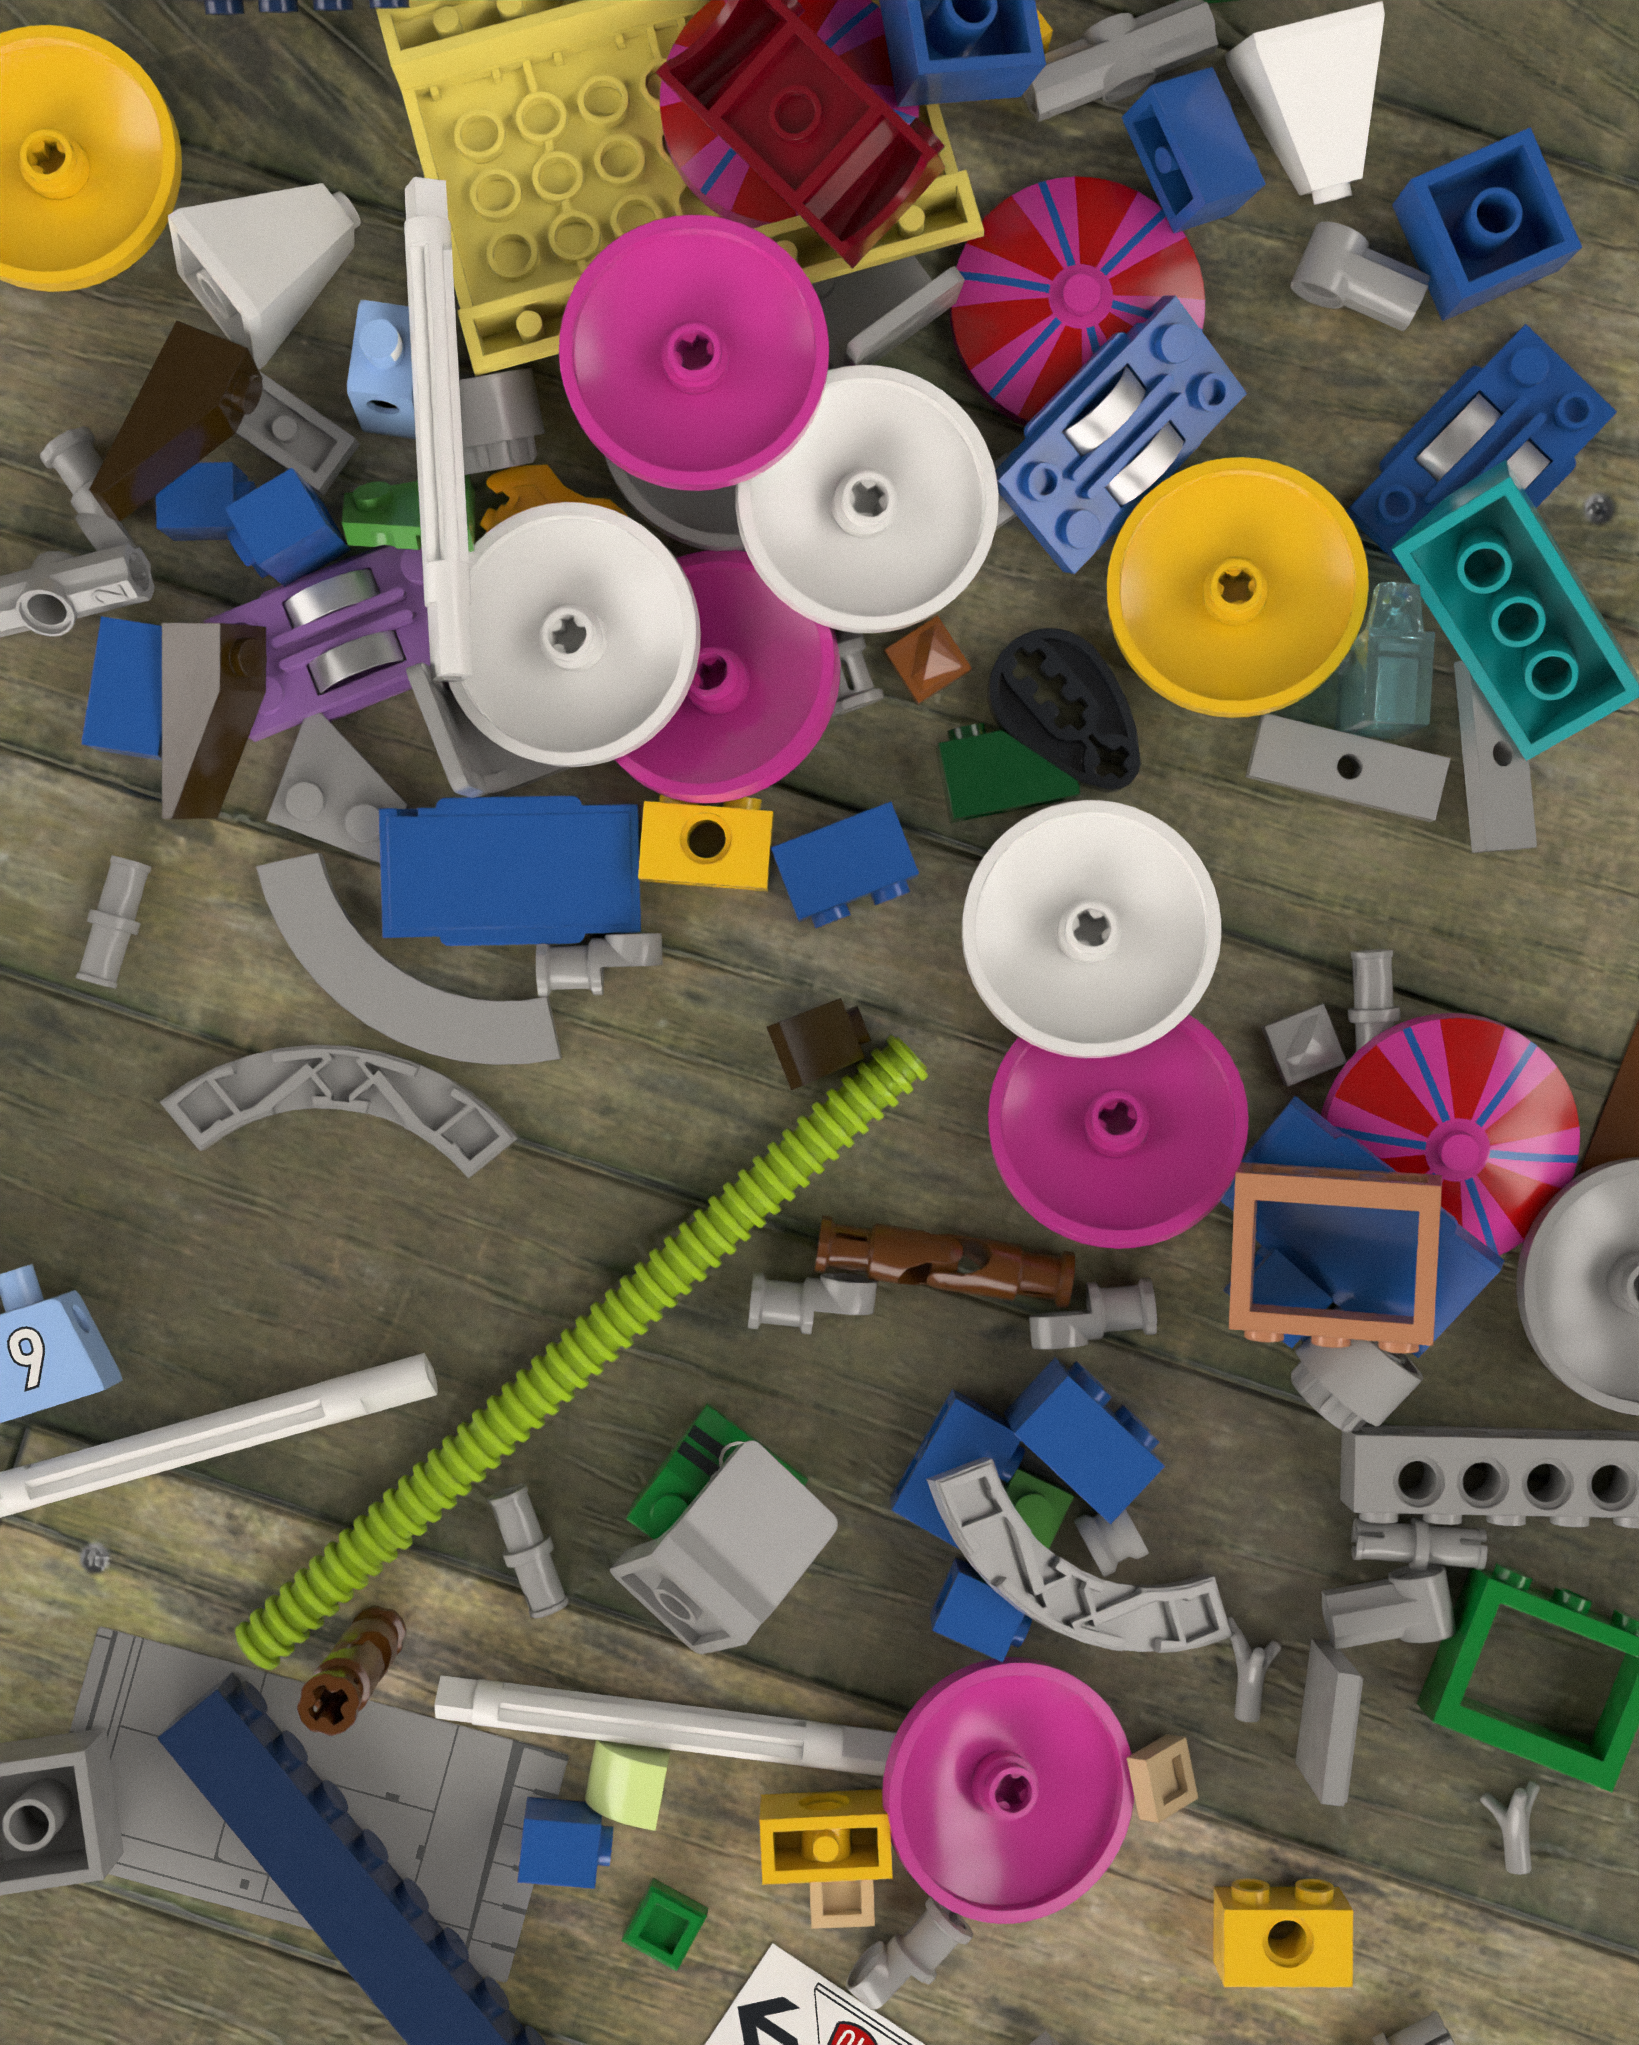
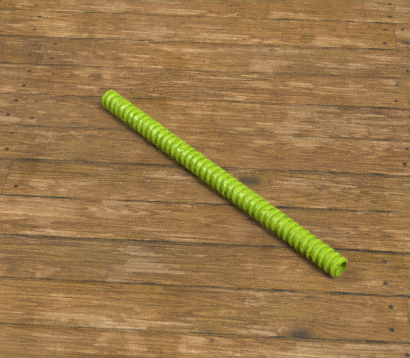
(578, 1355)

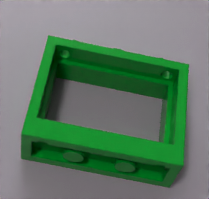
(1457, 1656)

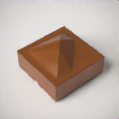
(927, 660)

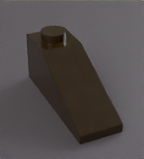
(179, 417)
(208, 709)
(819, 1041)

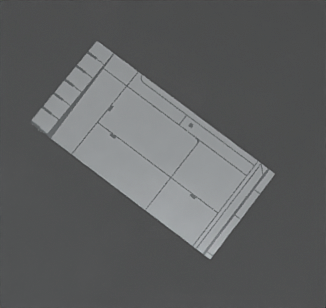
(428, 1788)

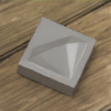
(1303, 1044)

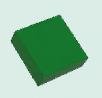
(664, 1924)

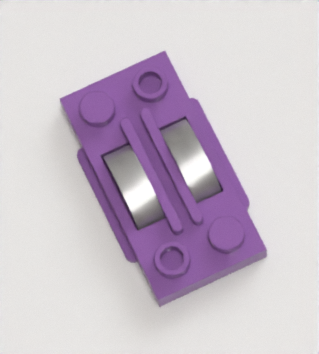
(339, 637)

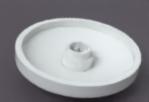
(874, 506)
(576, 635)
(1091, 929)

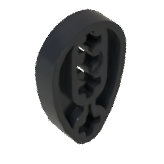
(1086, 680)

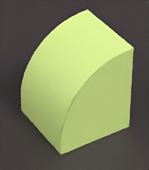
(627, 1782)

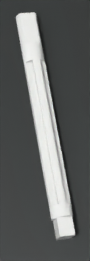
(438, 429)
(217, 1434)
(664, 1725)

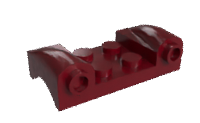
(805, 123)

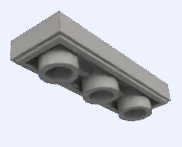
(1494, 774)
(1383, 776)

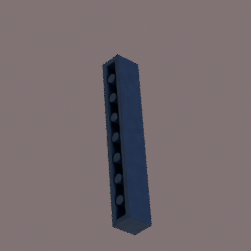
(337, 1873)

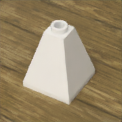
(1314, 95)
(263, 259)

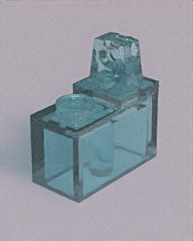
(1390, 671)

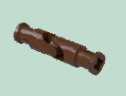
(924, 1258)
(351, 1671)

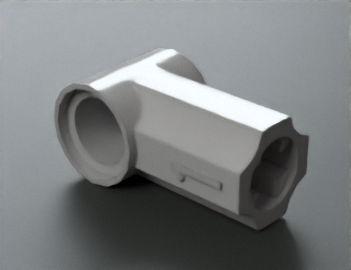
(1344, 272)
(1405, 1606)

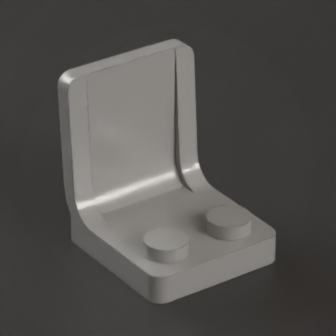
(883, 306)
(469, 758)
(729, 1552)

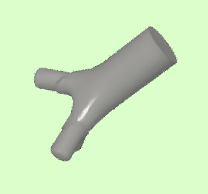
(1251, 1673)
(1515, 1826)

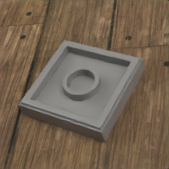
(1329, 1723)

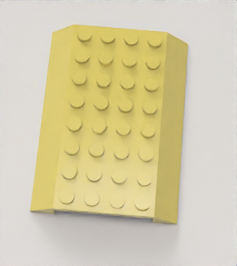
(560, 148)

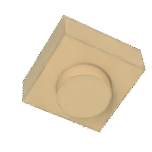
(1162, 1778)
(842, 1904)

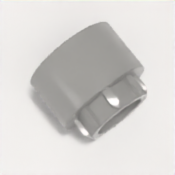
(499, 420)
(1353, 1381)

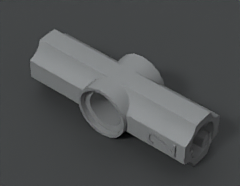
(1121, 57)
(71, 587)

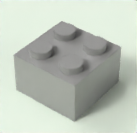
(57, 1811)

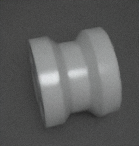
(1112, 1541)

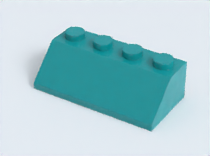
(1517, 612)

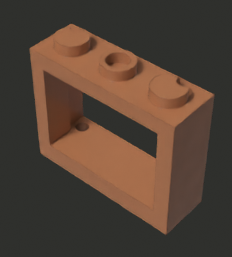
(1334, 1188)

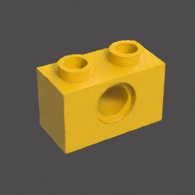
(740, 864)
(824, 1837)
(1311, 1956)

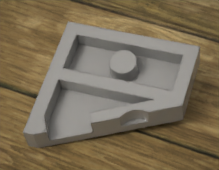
(332, 791)

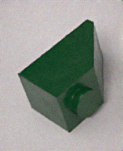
(996, 775)

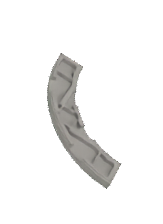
(386, 995)
(344, 1080)
(1058, 1593)

